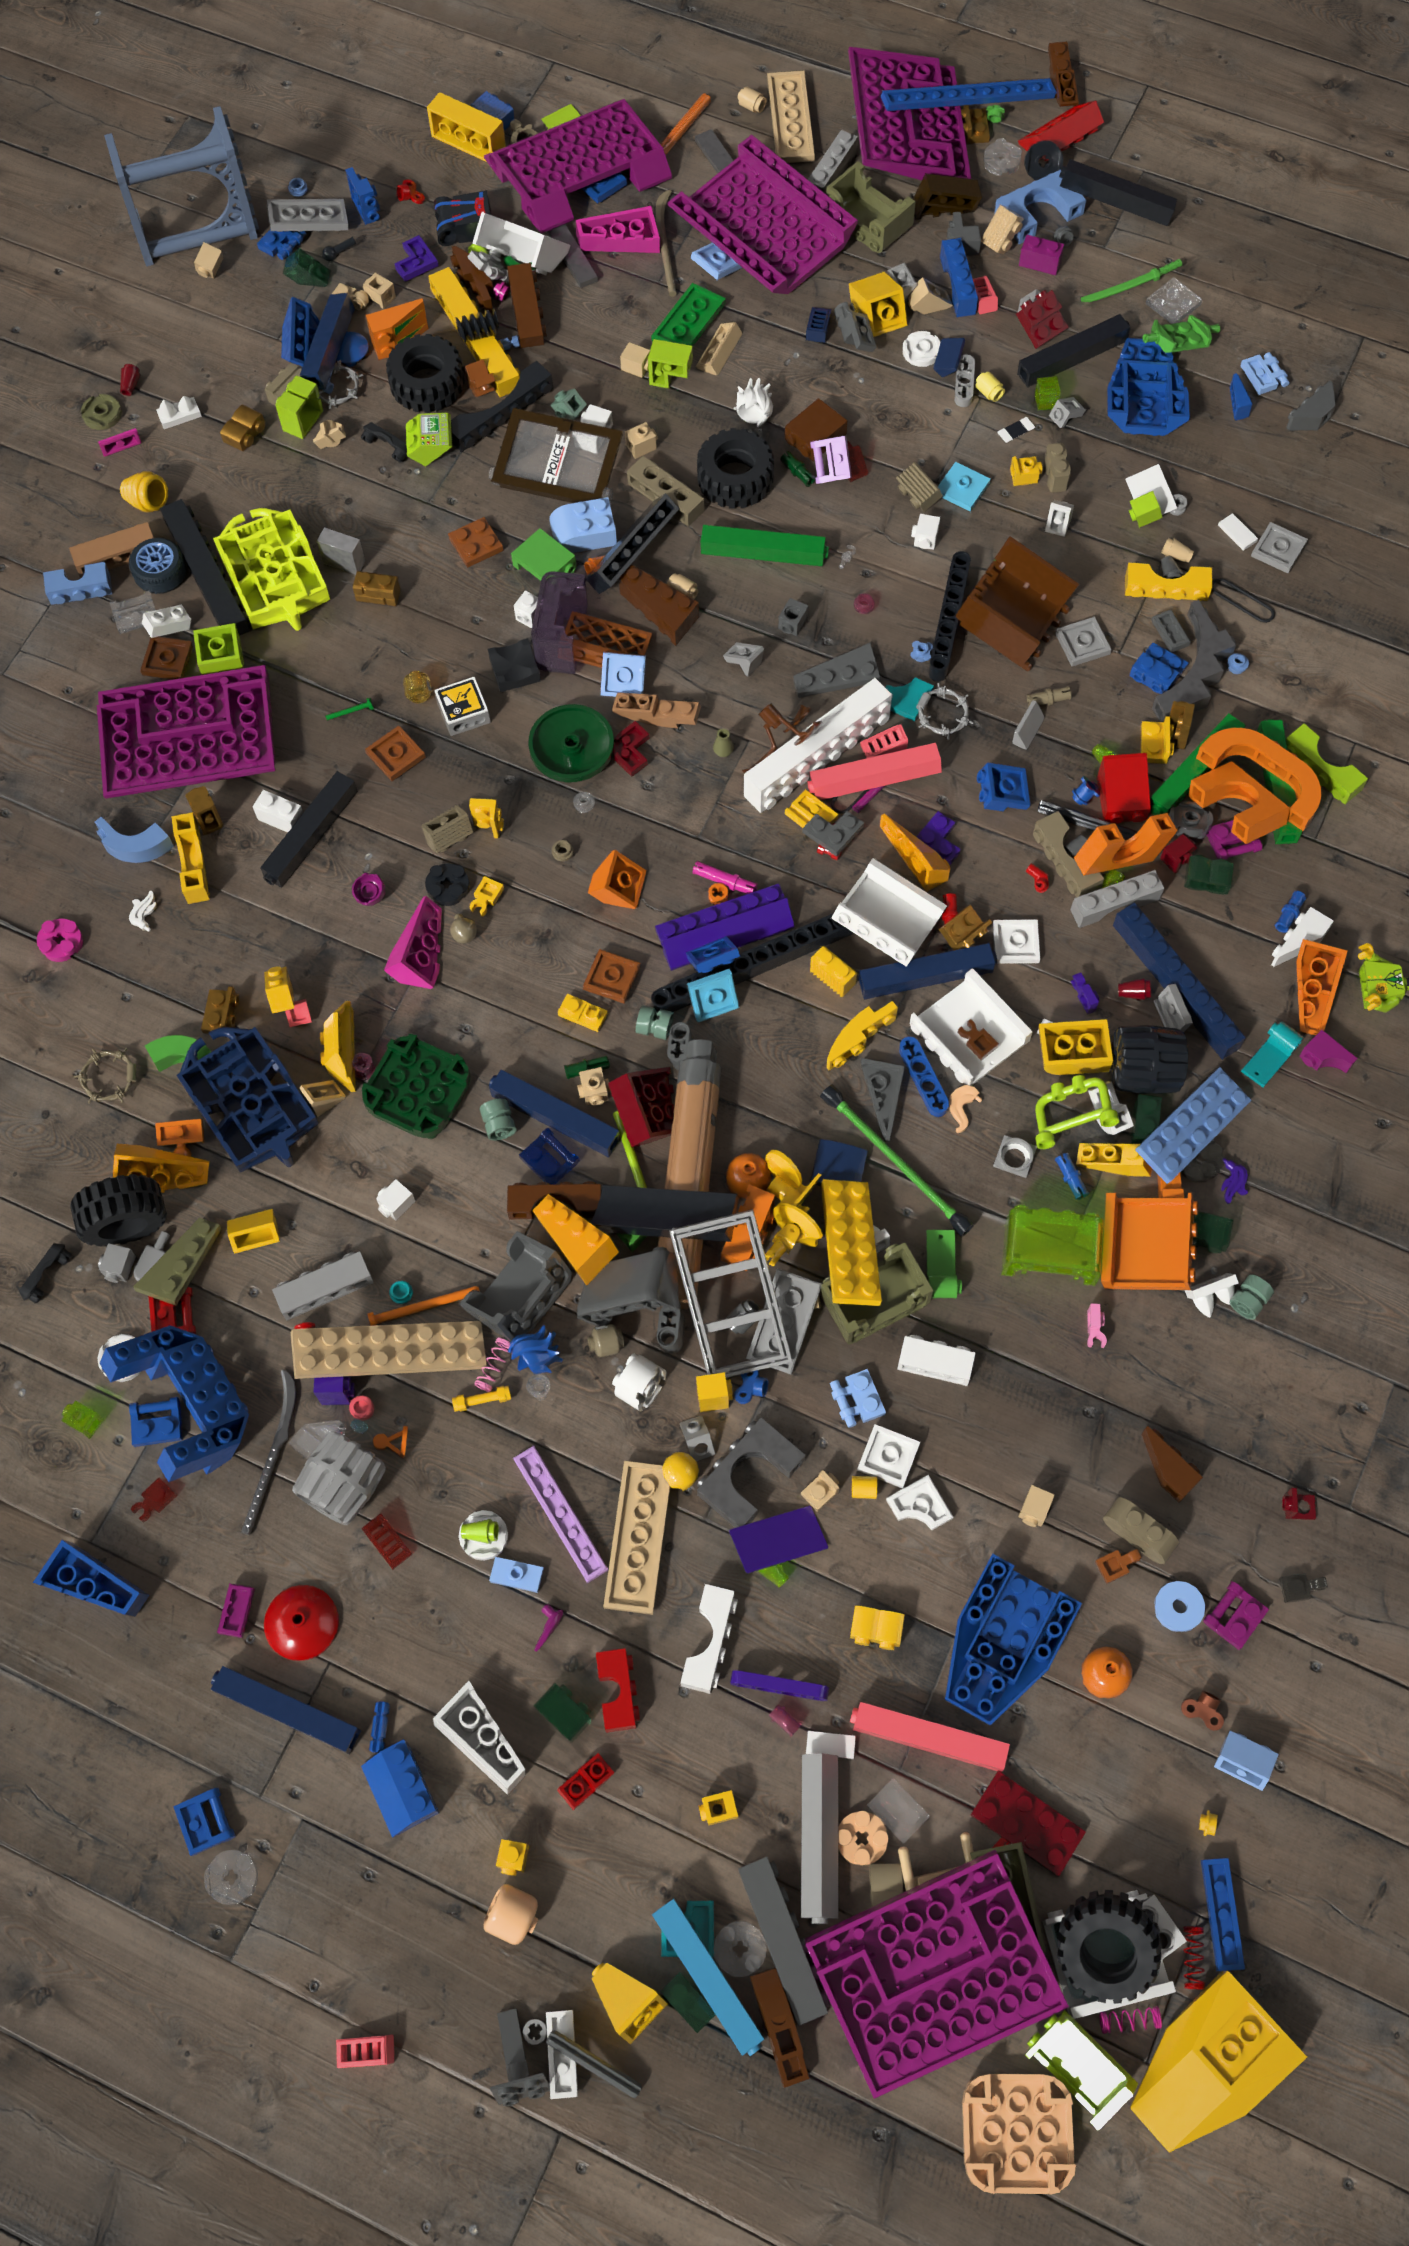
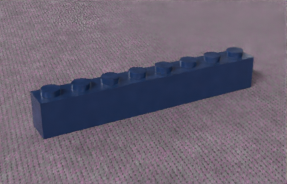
(1170, 969)

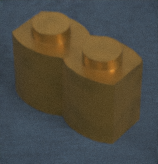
(242, 428)

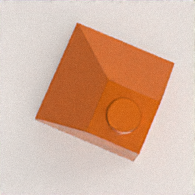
(618, 881)

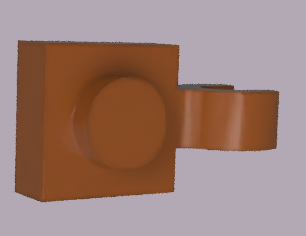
(1115, 1566)

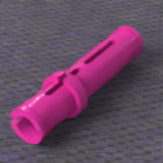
(734, 882)

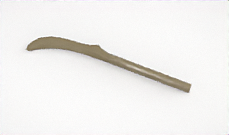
(660, 208)

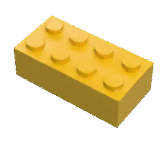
(465, 126)

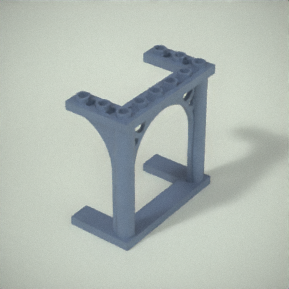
(212, 151)

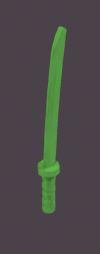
(1154, 275)

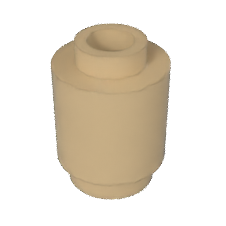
(751, 100)
(683, 585)

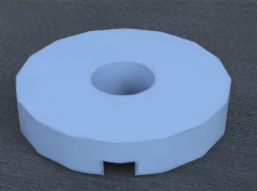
(1192, 1599)

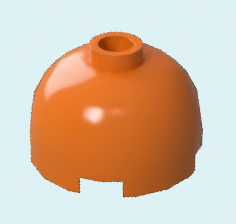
(747, 1170)
(1098, 1669)

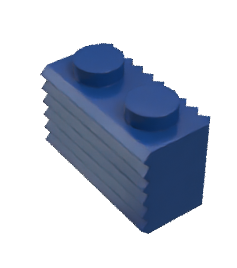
(493, 106)

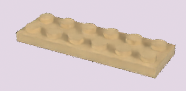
(790, 116)
(637, 1539)

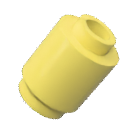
(990, 386)

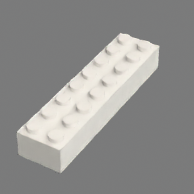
(840, 731)

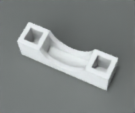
(701, 1669)

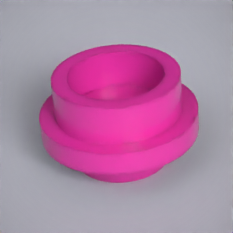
(501, 291)

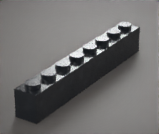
(203, 567)

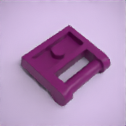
(1221, 836)
(1243, 1620)

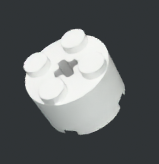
(639, 1382)

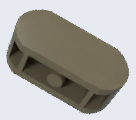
(1141, 1530)

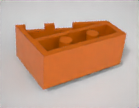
(741, 1247)

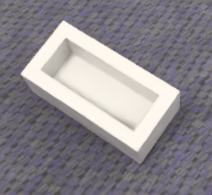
(166, 621)

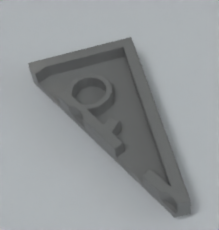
(884, 1087)

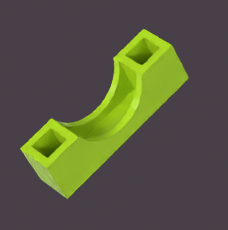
(1340, 781)

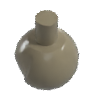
(463, 929)

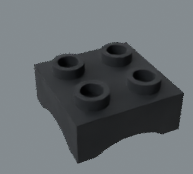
(514, 665)

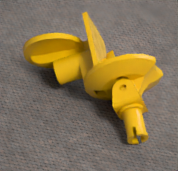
(789, 1214)

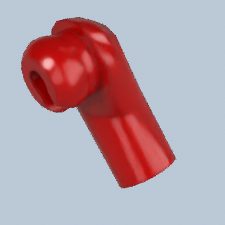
(1040, 878)

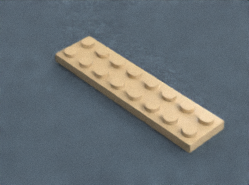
(387, 1349)

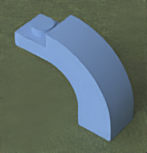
(135, 848)

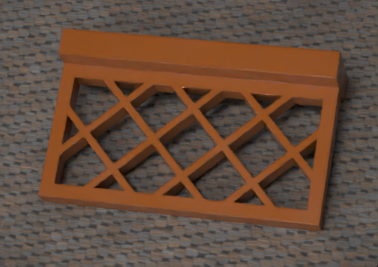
(593, 654)

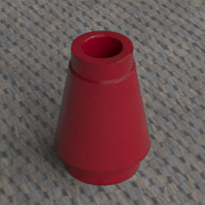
(129, 379)
(1135, 989)

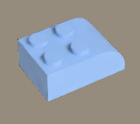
(584, 525)

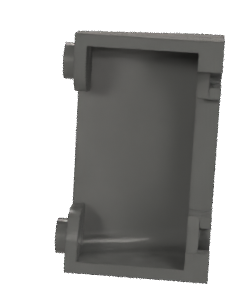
(631, 1285)
(521, 1290)

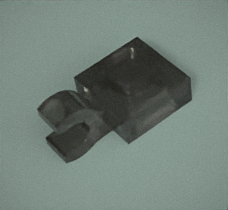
(1297, 1587)

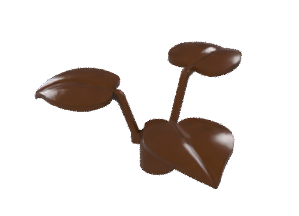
(774, 718)

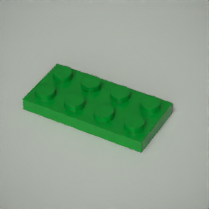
(690, 316)

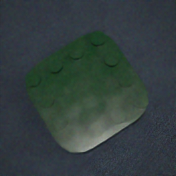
(416, 1087)

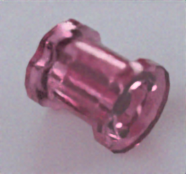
(363, 1059)

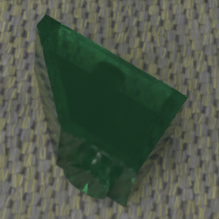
(688, 2002)

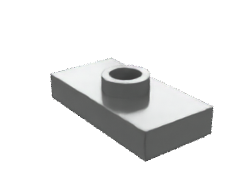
(1170, 631)

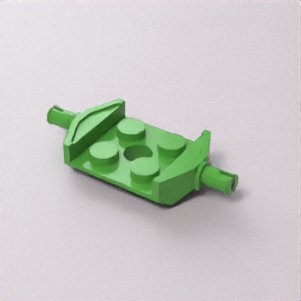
(1182, 336)

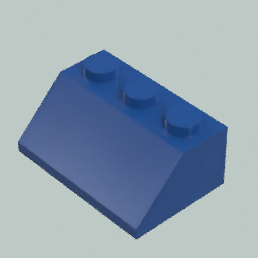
(399, 1788)

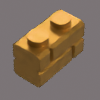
(376, 588)
(204, 810)

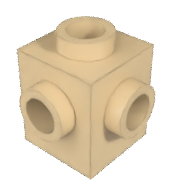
(593, 1087)

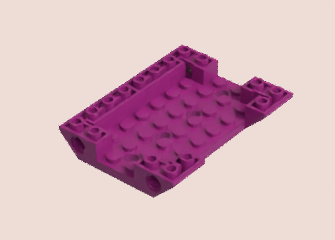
(550, 180)

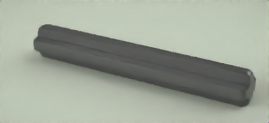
(594, 2064)

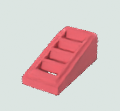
(987, 297)
(889, 734)
(381, 2054)

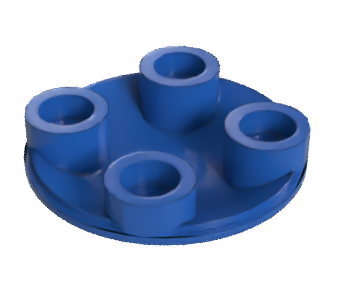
(353, 349)

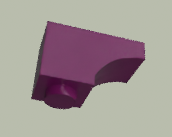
(1326, 1052)

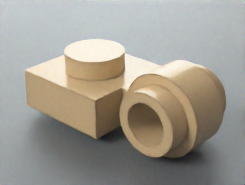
(359, 298)

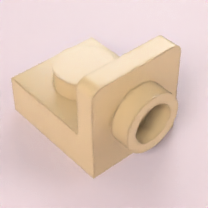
(821, 1490)

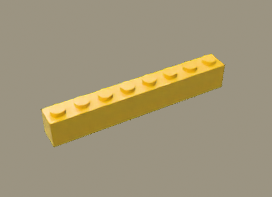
(456, 303)

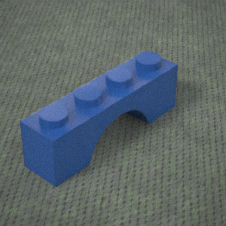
(963, 288)

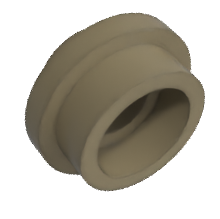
(562, 845)

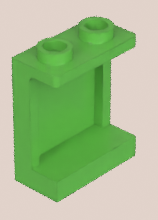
(542, 555)

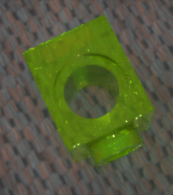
(1047, 392)

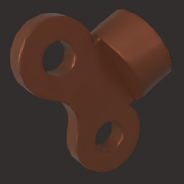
(1205, 1709)

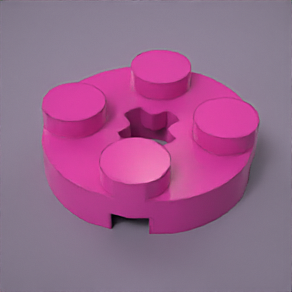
(51, 931)

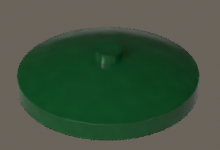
(571, 743)

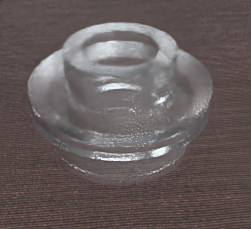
(584, 807)

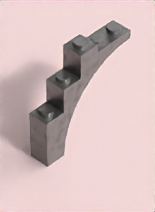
(1207, 668)

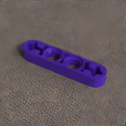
(779, 1685)

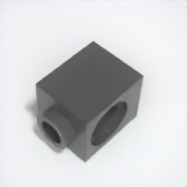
(795, 610)

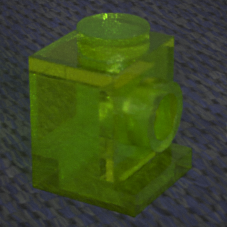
(86, 1424)

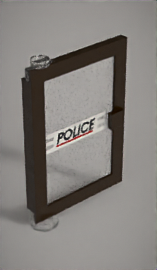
(556, 457)

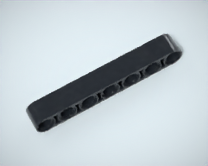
(947, 621)

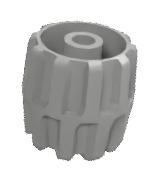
(339, 1478)

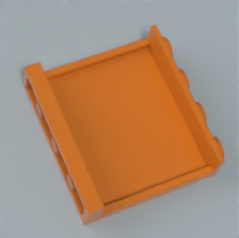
(1149, 1243)

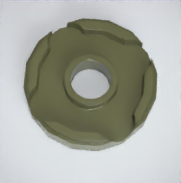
(105, 420)

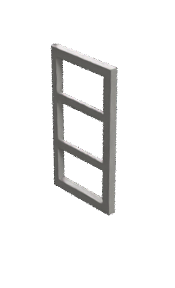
(759, 1261)

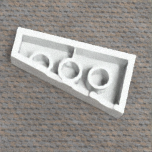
(477, 1735)

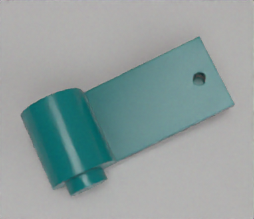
(1273, 1053)

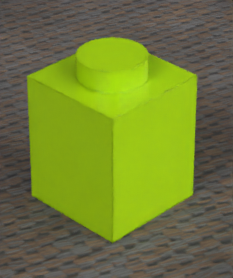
(1145, 509)

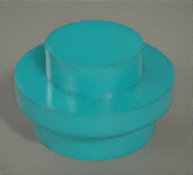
(401, 1292)

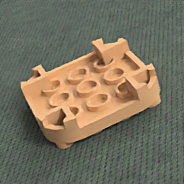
(1018, 2133)

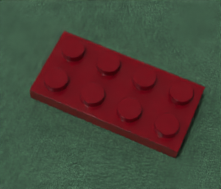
(1026, 1819)

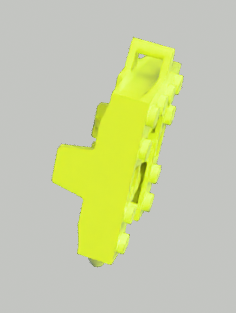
(274, 565)

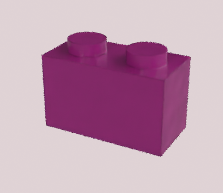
(1041, 254)

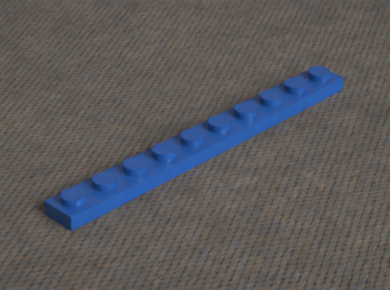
(968, 94)

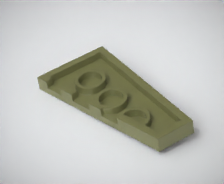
(177, 1267)

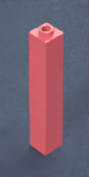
(875, 772)
(930, 1736)

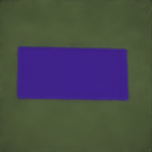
(778, 1539)

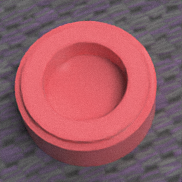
(361, 1407)

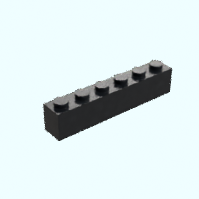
(632, 543)

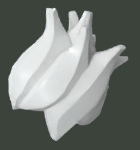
(754, 403)

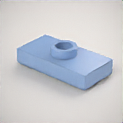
(516, 1574)

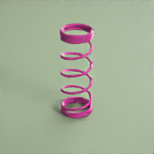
(1105, 2025)

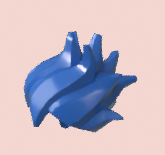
(535, 1351)

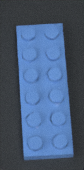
(1193, 1125)

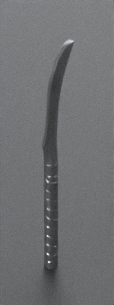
(280, 1438)

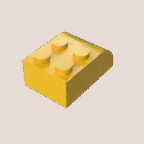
(1076, 1047)

